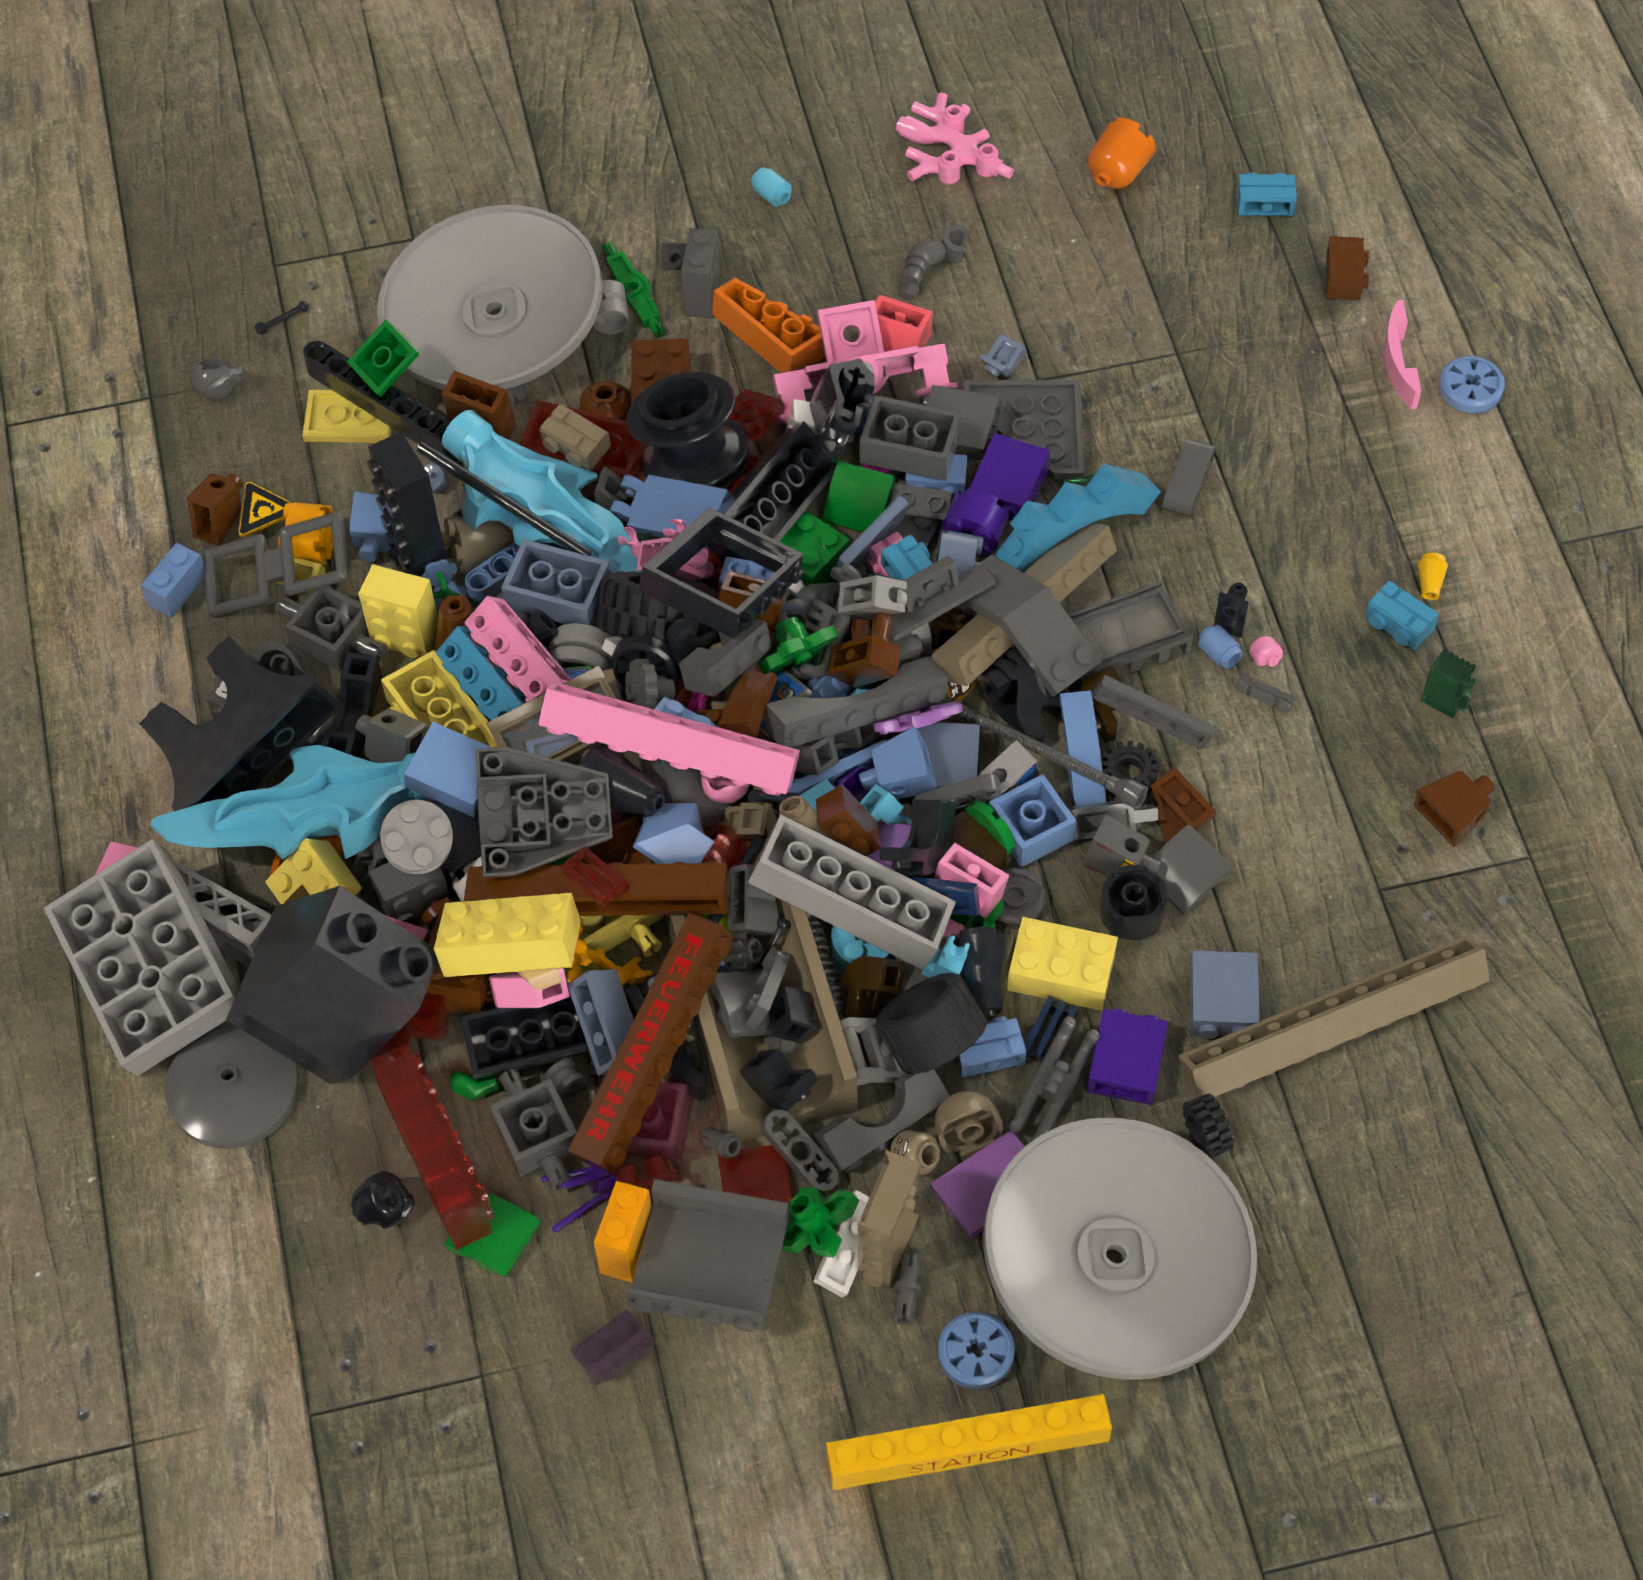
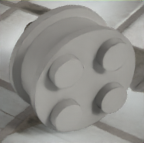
(416, 837)

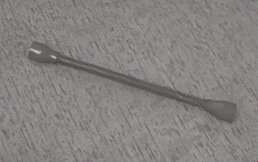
(1126, 790)

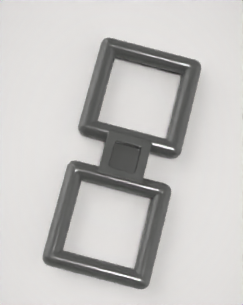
(275, 564)

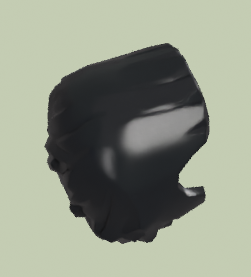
(382, 1200)

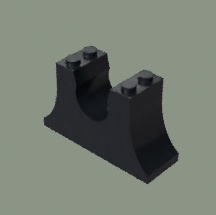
(250, 736)

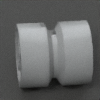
(613, 311)

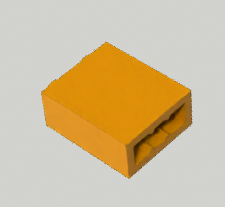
(623, 1231)

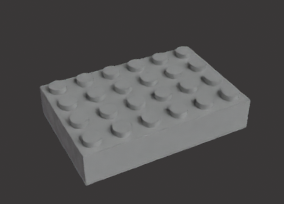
(144, 957)

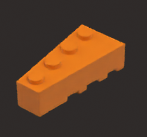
(768, 327)

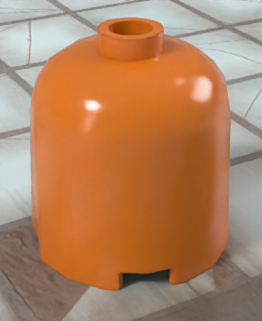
(1120, 154)

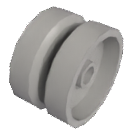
(579, 646)

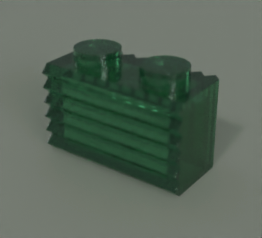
(1449, 684)

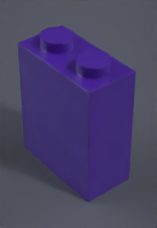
(1012, 472)
(1127, 1056)

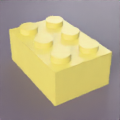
(399, 610)
(1062, 963)

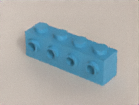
(478, 674)

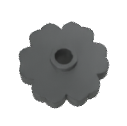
(645, 686)

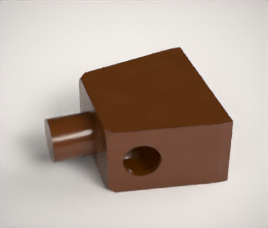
(214, 507)
(1455, 804)

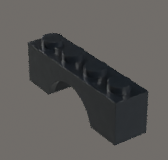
(358, 694)

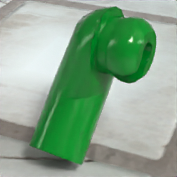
(470, 1089)

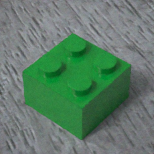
(819, 545)

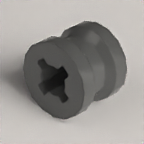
(566, 1078)

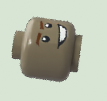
(918, 1147)

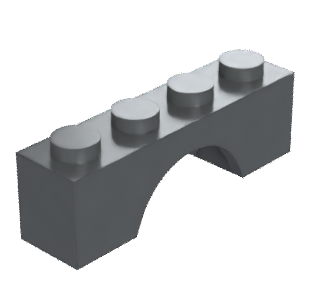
(847, 1141)

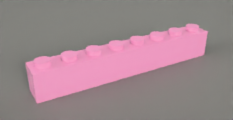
(668, 738)

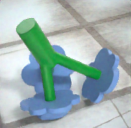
(440, 575)

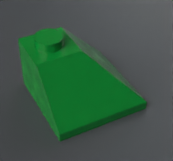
(384, 357)

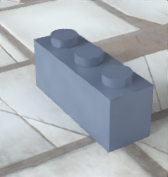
(602, 1014)

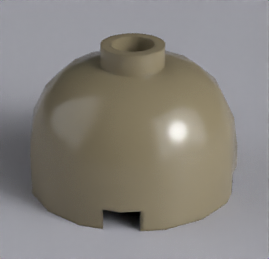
(966, 1123)

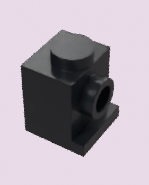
(792, 1015)

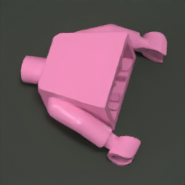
(694, 569)

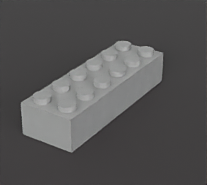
(852, 892)

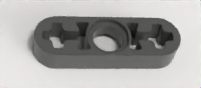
(966, 792)
(813, 1150)

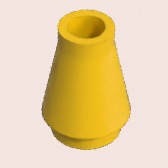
(1431, 573)

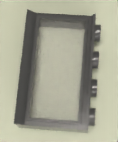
(1132, 629)

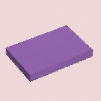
(969, 1186)

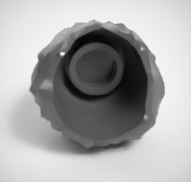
(215, 378)

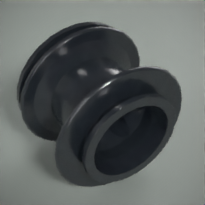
(690, 430)

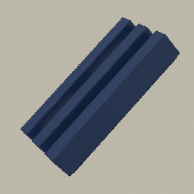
(1060, 1008)

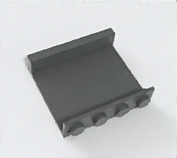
(709, 1256)

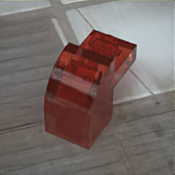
(430, 1020)

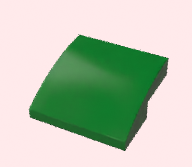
(856, 496)
(510, 1235)

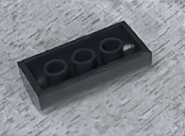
(522, 1037)

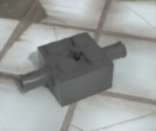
(328, 627)
(529, 1109)

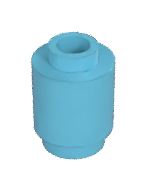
(771, 186)

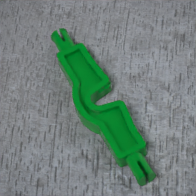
(640, 299)

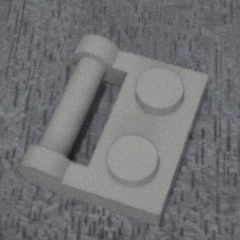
(882, 1063)

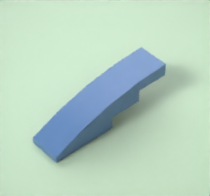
(1082, 744)

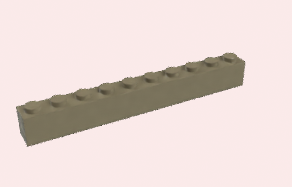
(1334, 1018)

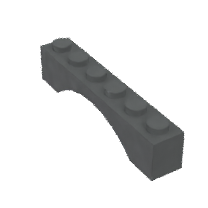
(804, 719)

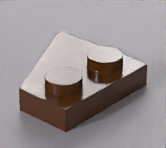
(1179, 804)

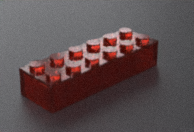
(433, 1146)

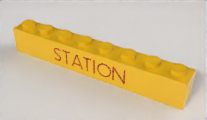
(968, 1442)

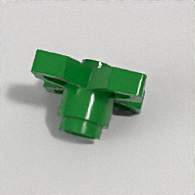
(796, 644)
(816, 1220)

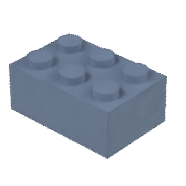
(555, 582)

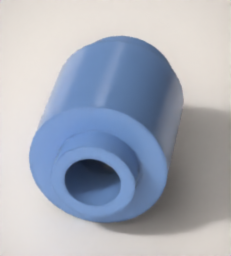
(1220, 646)

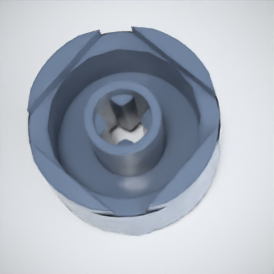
(961, 548)

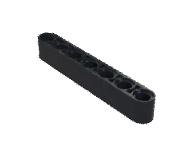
(392, 408)

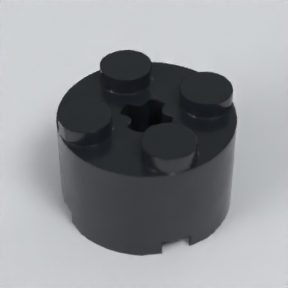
(1133, 903)

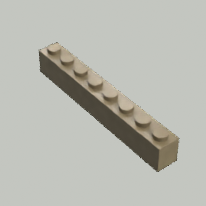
(1060, 570)

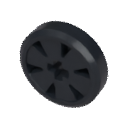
(643, 648)

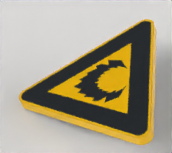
(259, 509)

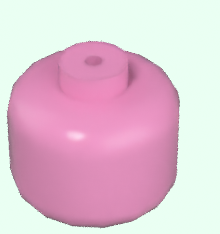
(1266, 651)

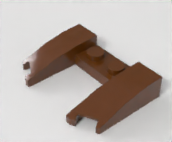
(745, 705)

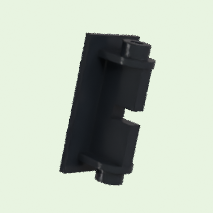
(1232, 609)

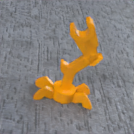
(629, 973)

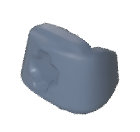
(438, 479)

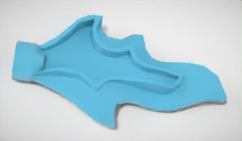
(537, 483)
(321, 798)

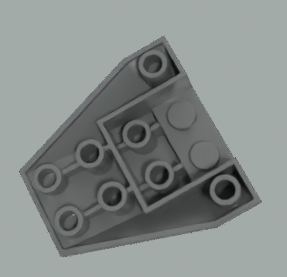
(536, 810)

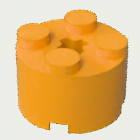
(314, 545)

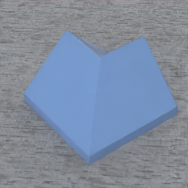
(673, 835)

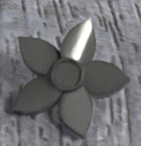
(785, 1046)

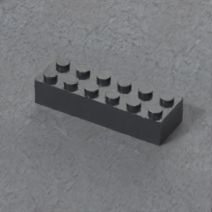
(778, 487)
(406, 505)

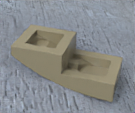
(747, 819)

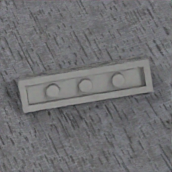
(226, 923)

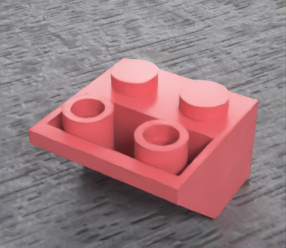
(902, 324)

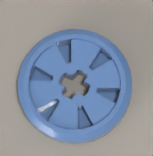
(1471, 398)
(966, 1368)

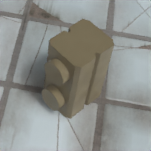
(574, 437)

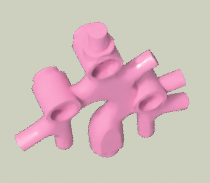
(949, 131)

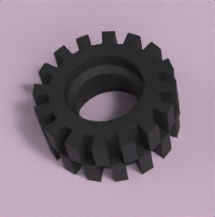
(1133, 756)
(1208, 1125)

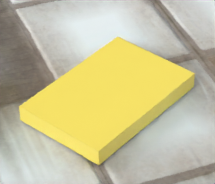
(339, 420)

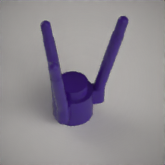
(597, 1181)

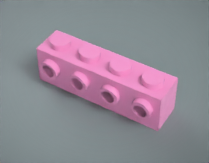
(514, 648)

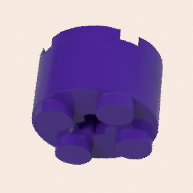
(978, 515)

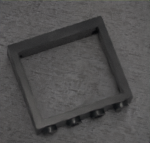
(716, 527)

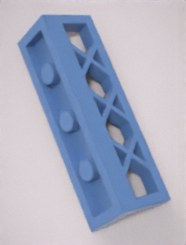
(842, 768)

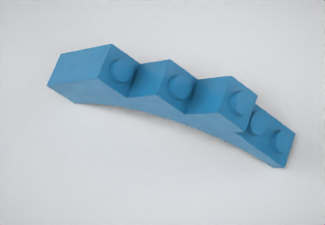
(1042, 526)

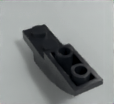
(682, 1068)

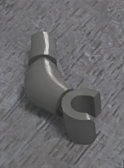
(929, 253)

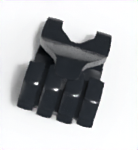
(840, 405)
(1018, 694)

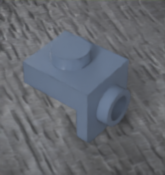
(1003, 357)

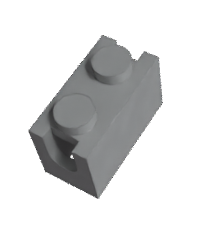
(876, 595)

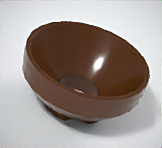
(614, 407)

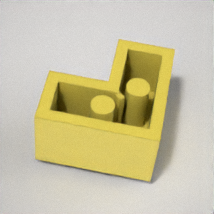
(310, 870)

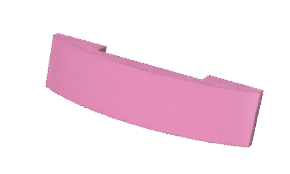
(1403, 379)

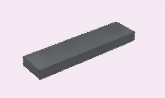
(1153, 712)

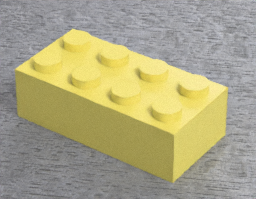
(507, 935)

